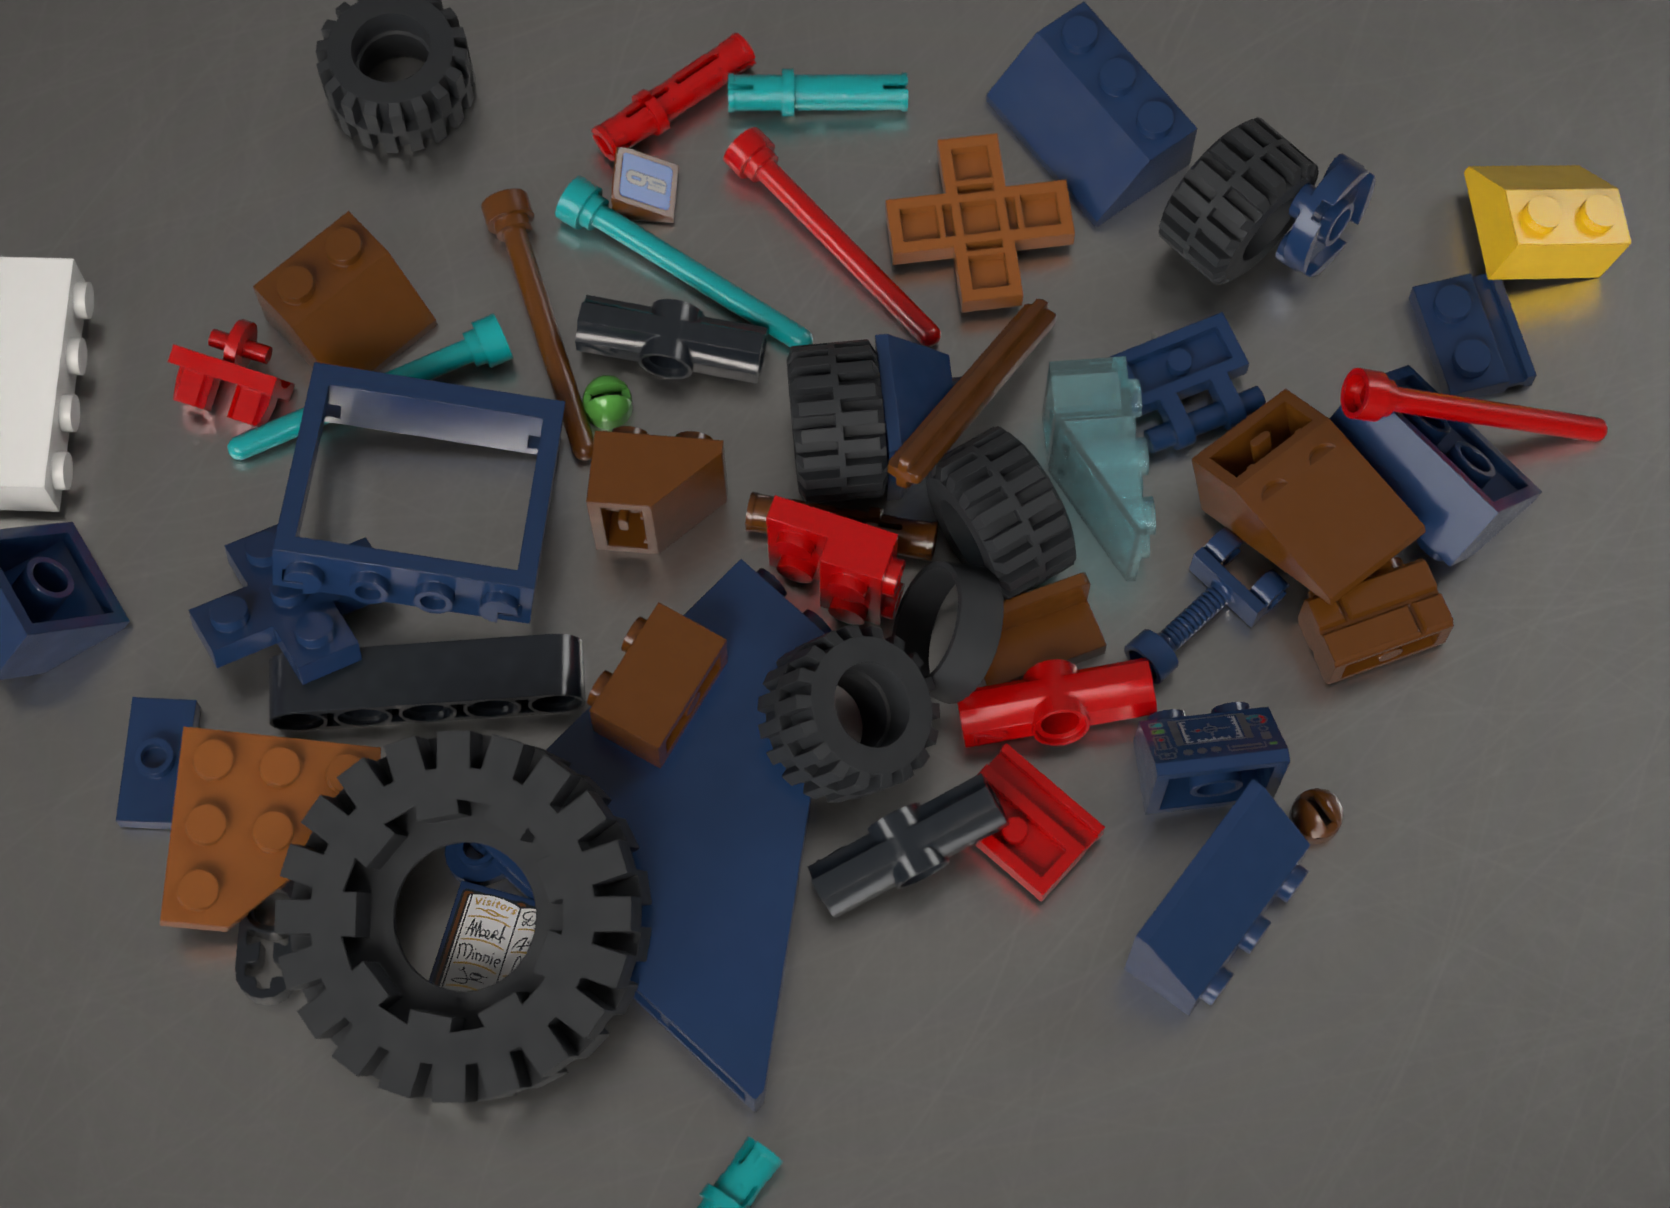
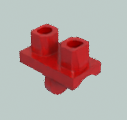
(201, 375)

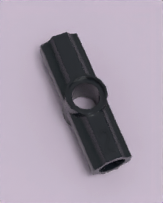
(671, 338)
(908, 845)

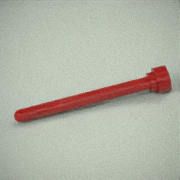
(754, 158)
(1372, 395)

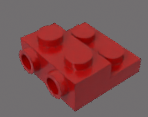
(848, 557)

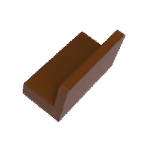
(1046, 626)

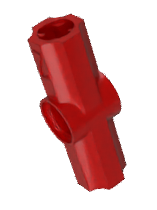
(1057, 702)

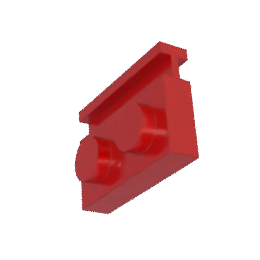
(1045, 828)

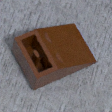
(1304, 497)

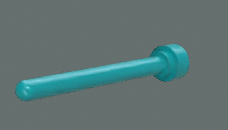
(585, 207)
(480, 345)

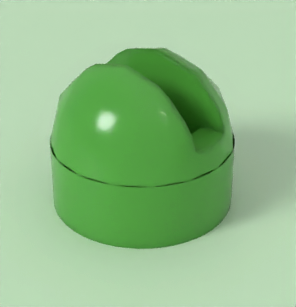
(607, 410)

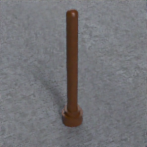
(510, 218)

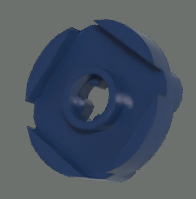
(1324, 214)

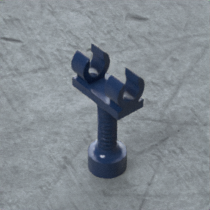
(1223, 589)

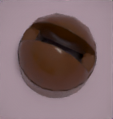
(1309, 821)

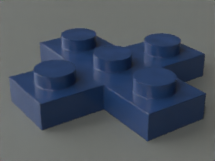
(263, 614)

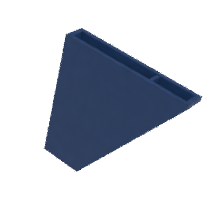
(716, 842)

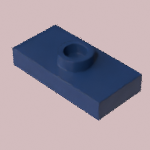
(153, 760)

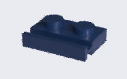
(1472, 335)

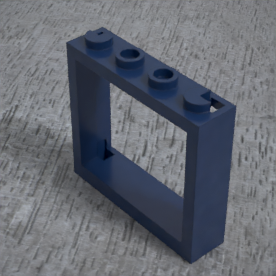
(433, 412)

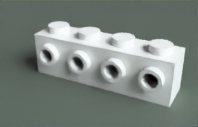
(39, 363)

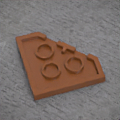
(236, 817)

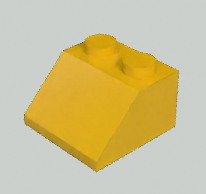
(1546, 221)

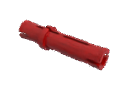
(655, 108)

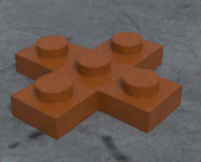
(979, 222)

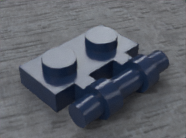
(1185, 364)

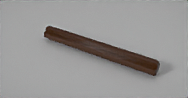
(971, 394)

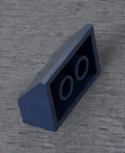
(1092, 114)
(1443, 474)
(1220, 902)

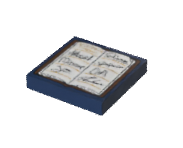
(483, 938)

